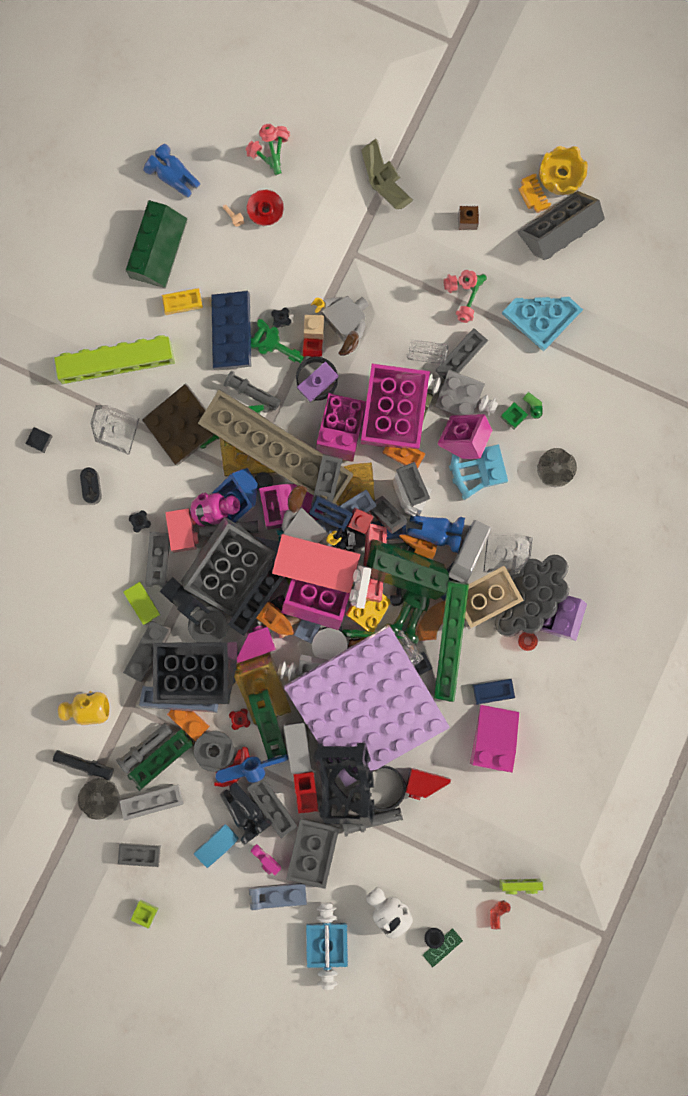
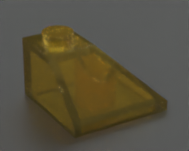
(360, 481)

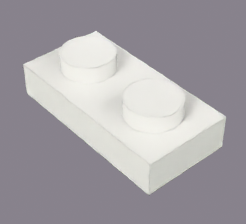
(361, 581)

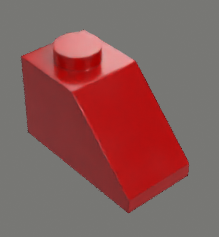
(424, 783)

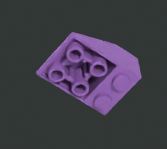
(567, 619)

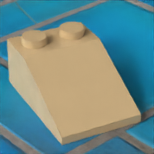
(490, 597)

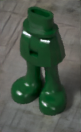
(419, 605)

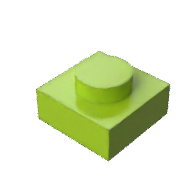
(144, 914)

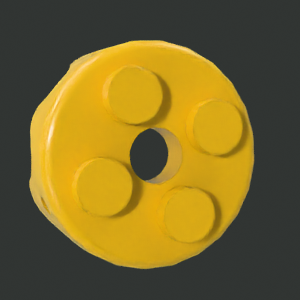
(566, 159)

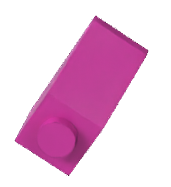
(256, 644)

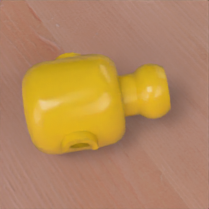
(86, 709)

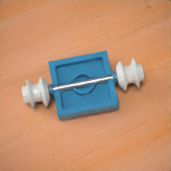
(327, 945)

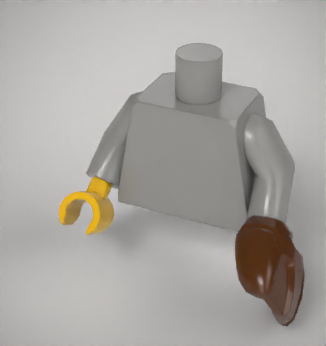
(344, 319)
(300, 524)

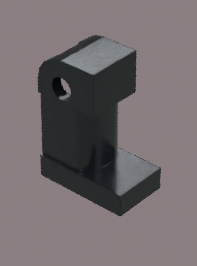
(182, 599)

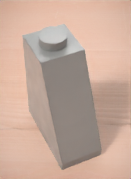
(298, 747)

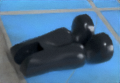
(244, 812)

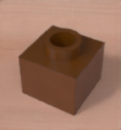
(466, 222)

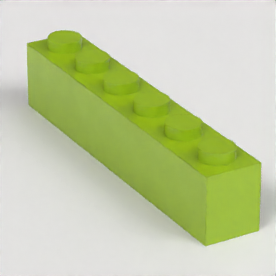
(114, 360)

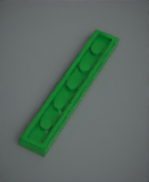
(451, 641)

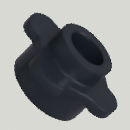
(286, 321)
(142, 515)

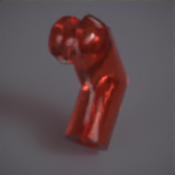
(497, 911)

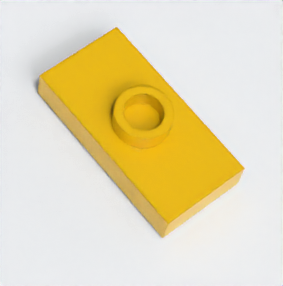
(182, 301)

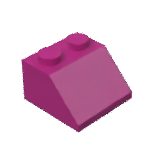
(466, 435)

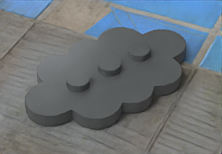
(541, 589)

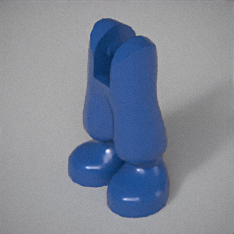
(174, 173)
(435, 530)

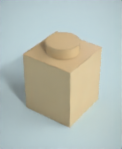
(314, 326)

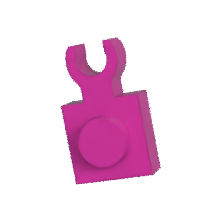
(269, 865)

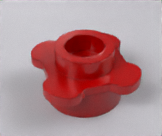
(234, 719)

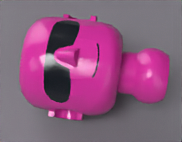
(212, 508)

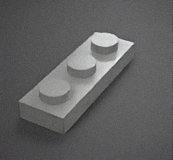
(151, 802)

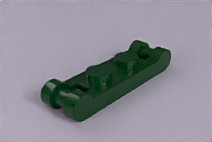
(267, 724)
(160, 760)

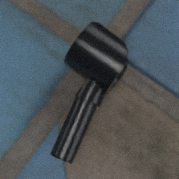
(396, 599)

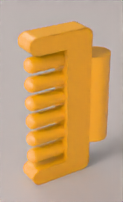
(531, 196)

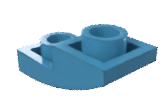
(216, 846)

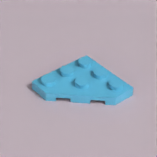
(542, 317)

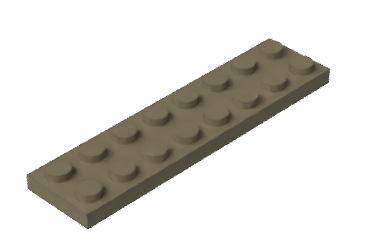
(267, 443)

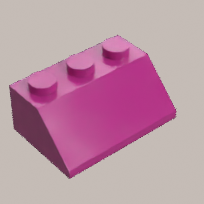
(315, 603)

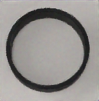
(322, 360)
(403, 793)

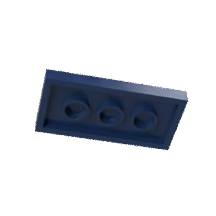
(231, 330)

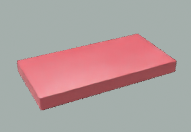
(316, 563)

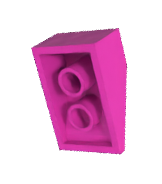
(495, 739)

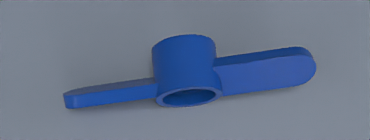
(251, 768)

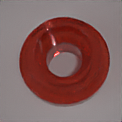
(534, 641)

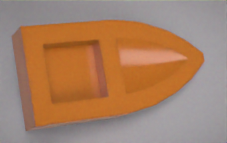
(421, 546)
(275, 620)

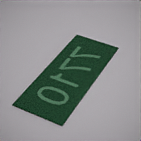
(451, 941)

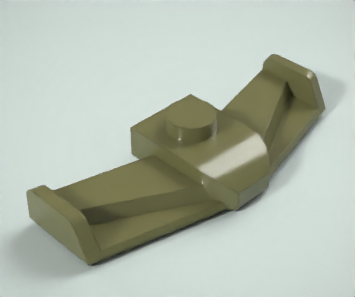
(383, 176)

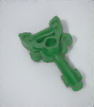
(272, 342)

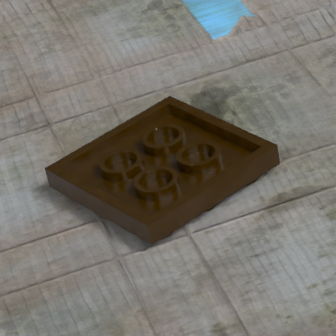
(177, 426)

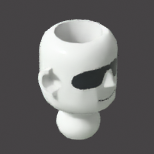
(389, 913)

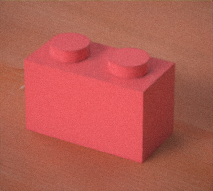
(181, 530)

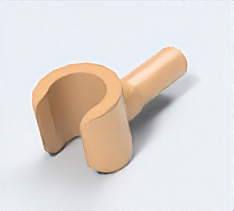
(236, 219)

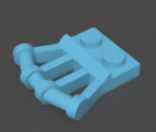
(490, 469)

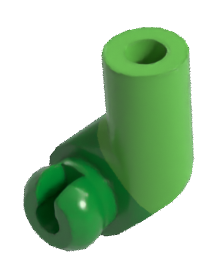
(536, 406)

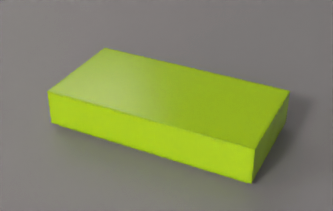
(142, 603)

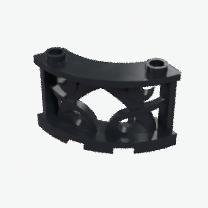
(358, 757)

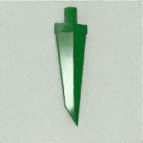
(353, 633)

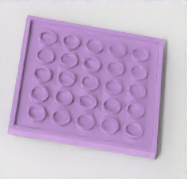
(368, 698)

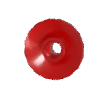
(265, 200)

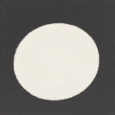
(329, 643)

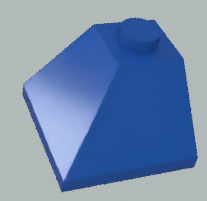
(243, 487)

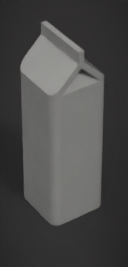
(469, 552)

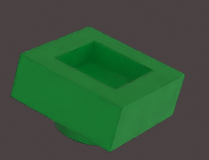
(514, 416)

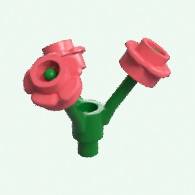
(268, 134)
(468, 280)

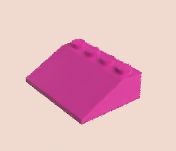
(395, 407)

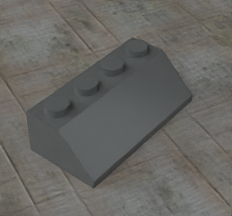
(562, 224)

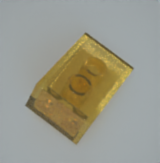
(262, 674)

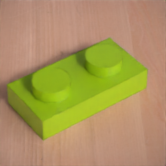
(530, 886)

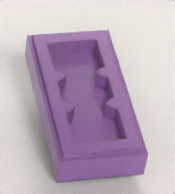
(317, 382)

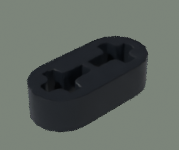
(85, 485)

